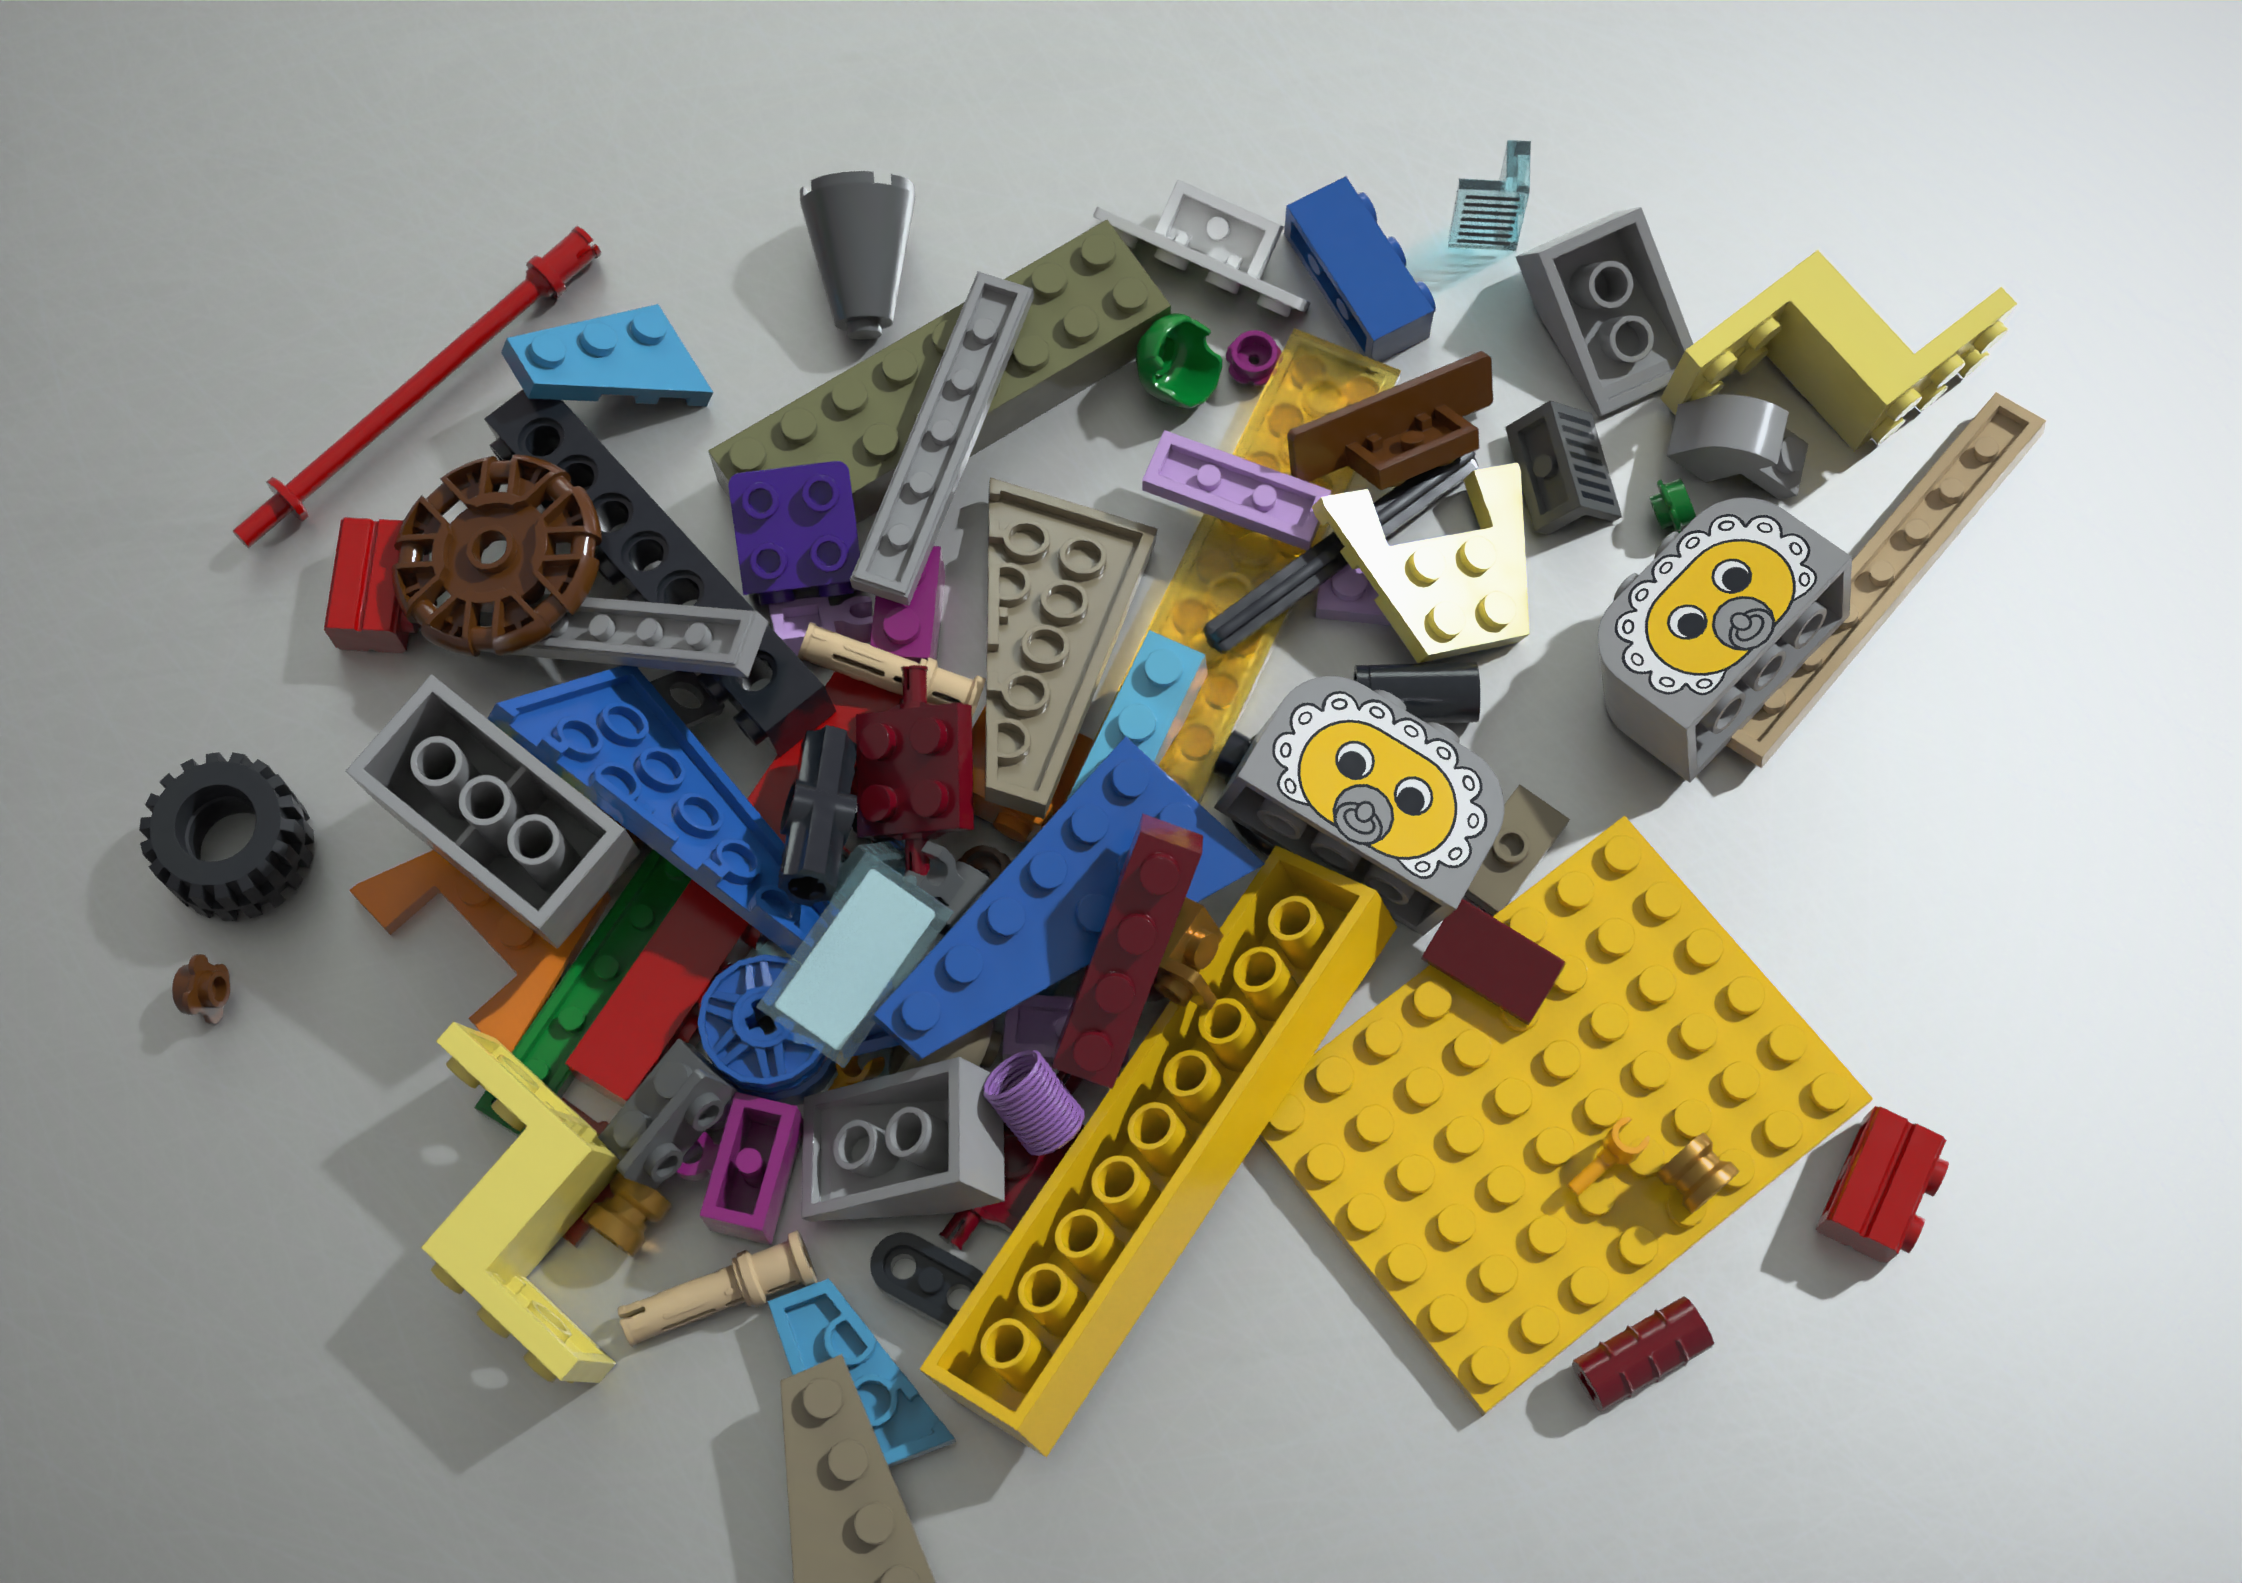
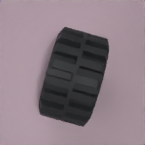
(200, 800)

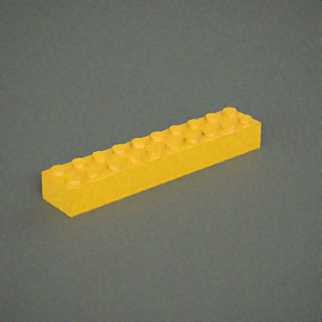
(1159, 1152)

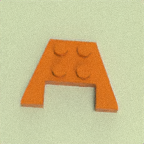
(405, 889)

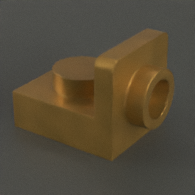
(1188, 951)

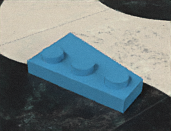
(608, 355)
(821, 1325)

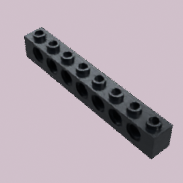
(794, 696)

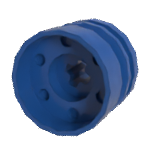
(738, 1048)

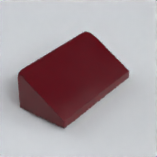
(1494, 961)

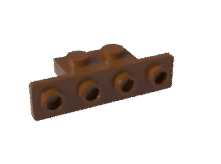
(1399, 428)

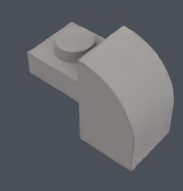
(1738, 436)

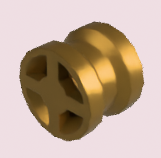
(1697, 1173)

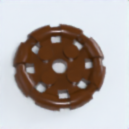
(514, 579)

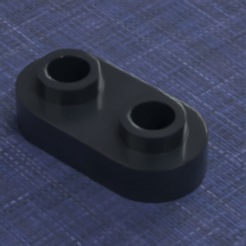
(934, 1279)

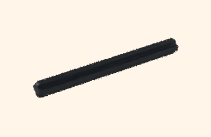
(1325, 558)

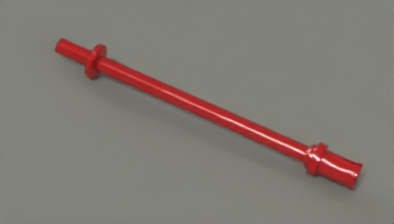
(543, 279)

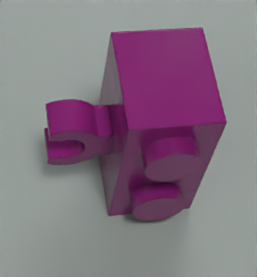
(748, 1168)

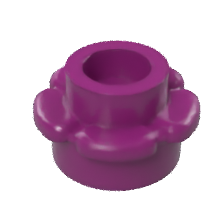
(1249, 345)

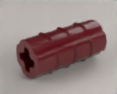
(1642, 1353)

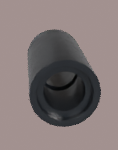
(1429, 689)

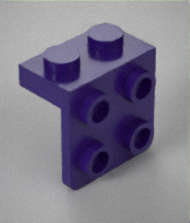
(795, 530)

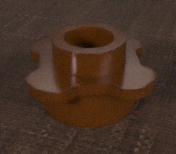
(201, 988)

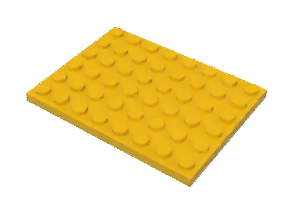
(1452, 1128)

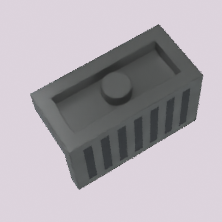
(1562, 467)

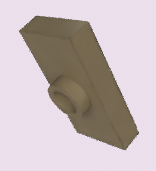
(1524, 839)

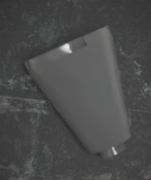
(859, 245)

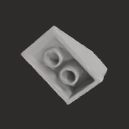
(1609, 308)
(903, 1145)

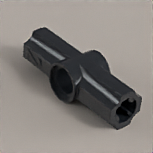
(818, 816)

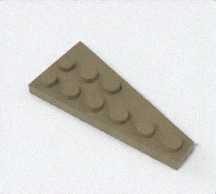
(1053, 615)
(840, 1489)

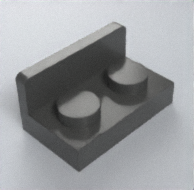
(667, 1115)

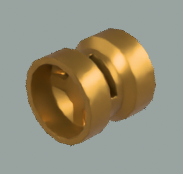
(624, 1215)

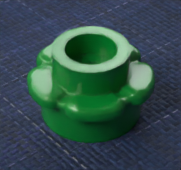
(1672, 505)

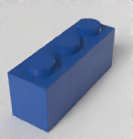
(1359, 270)

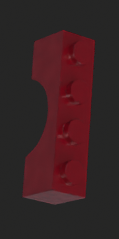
(1128, 951)

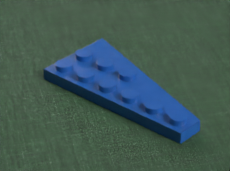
(654, 777)
(1052, 903)

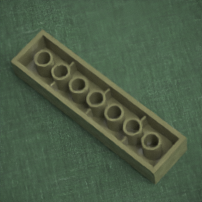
(1080, 328)

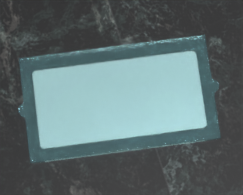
(854, 958)

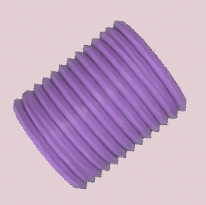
(1033, 1102)

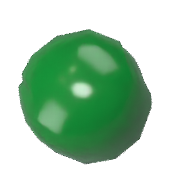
(1177, 361)

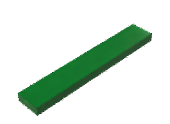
(595, 977)

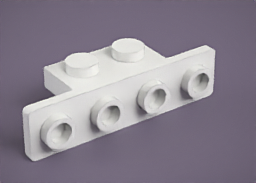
(1217, 237)

